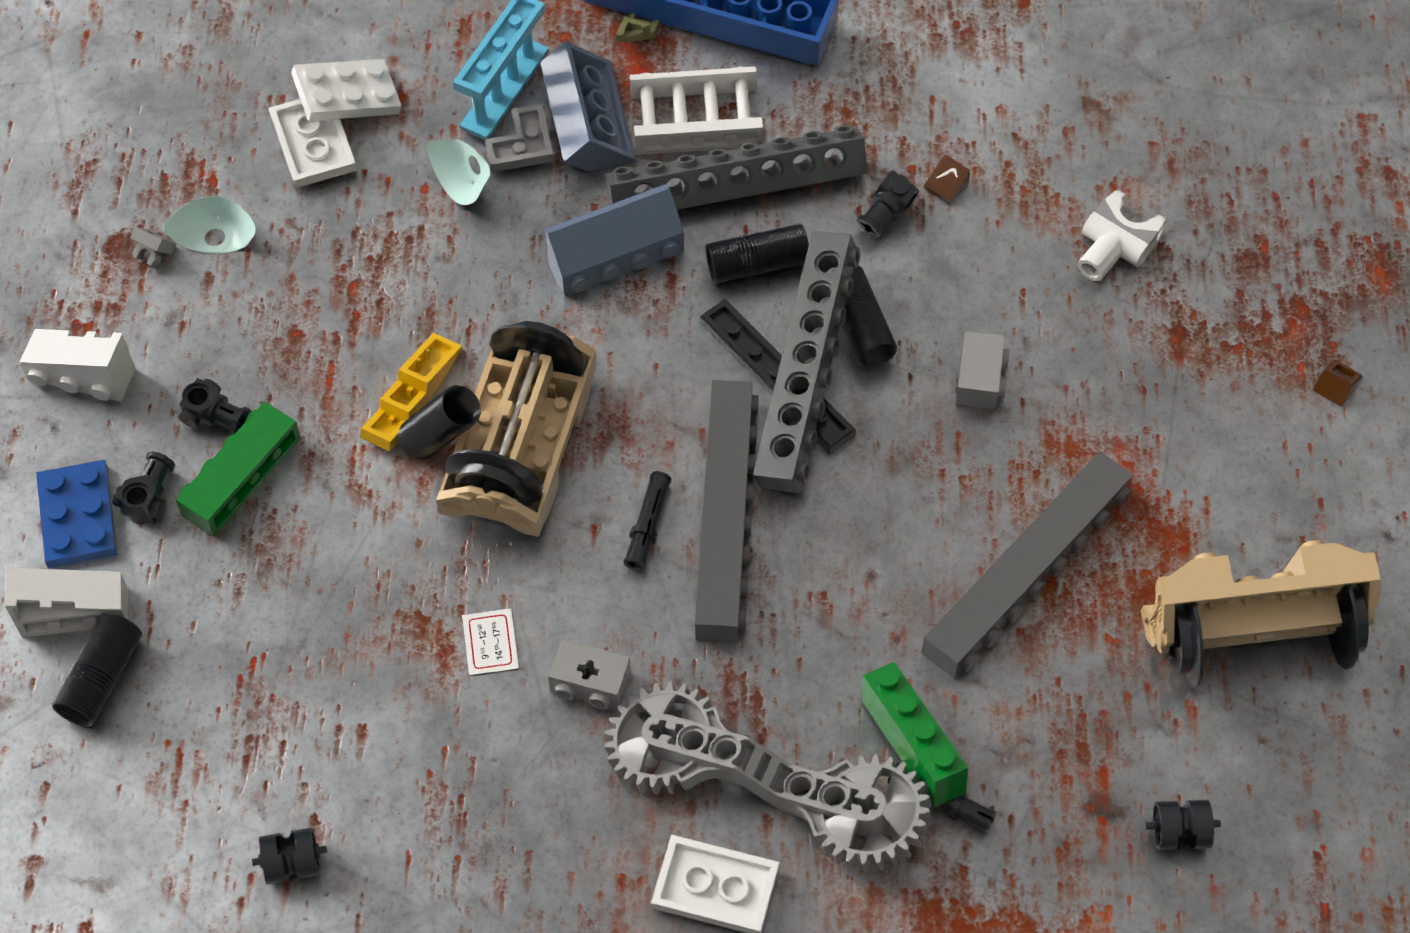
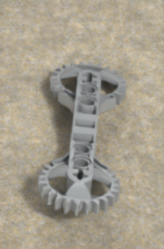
(769, 776)

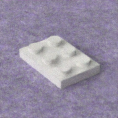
(346, 89)
(311, 148)
(715, 885)

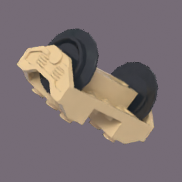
(506, 471)
(1317, 594)

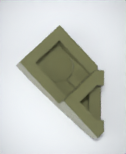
(637, 29)

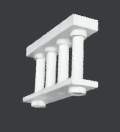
(698, 135)

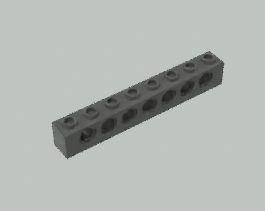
(752, 180)
(824, 252)

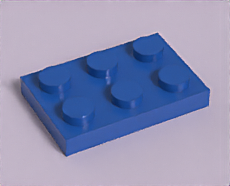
(76, 513)

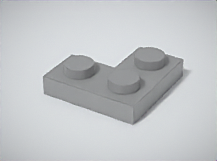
(527, 146)

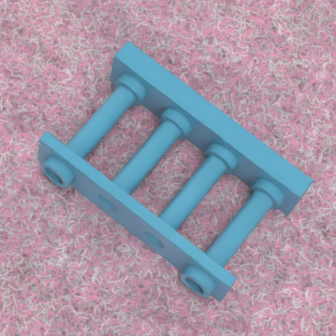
(501, 67)

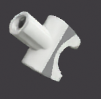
(1117, 237)

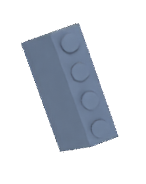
(586, 109)
(614, 240)

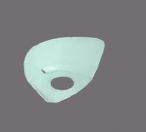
(454, 171)
(195, 219)

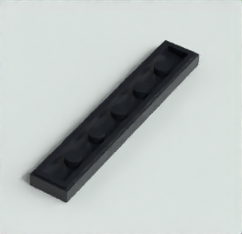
(763, 364)

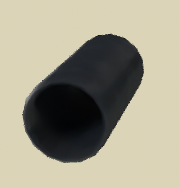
(767, 249)
(866, 325)
(439, 422)
(102, 663)

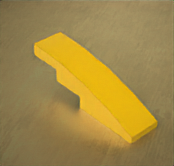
(412, 391)

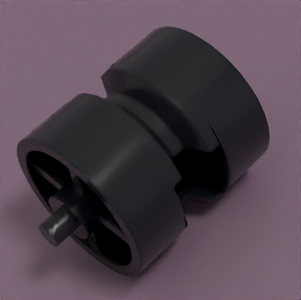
(1183, 824)
(289, 855)

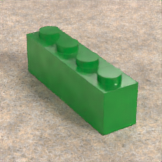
(238, 468)
(914, 733)

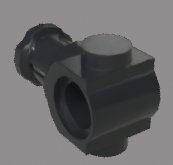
(890, 201)
(214, 409)
(145, 487)

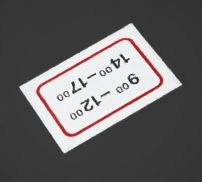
(490, 641)

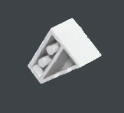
(79, 363)
(62, 599)

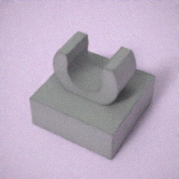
(153, 243)

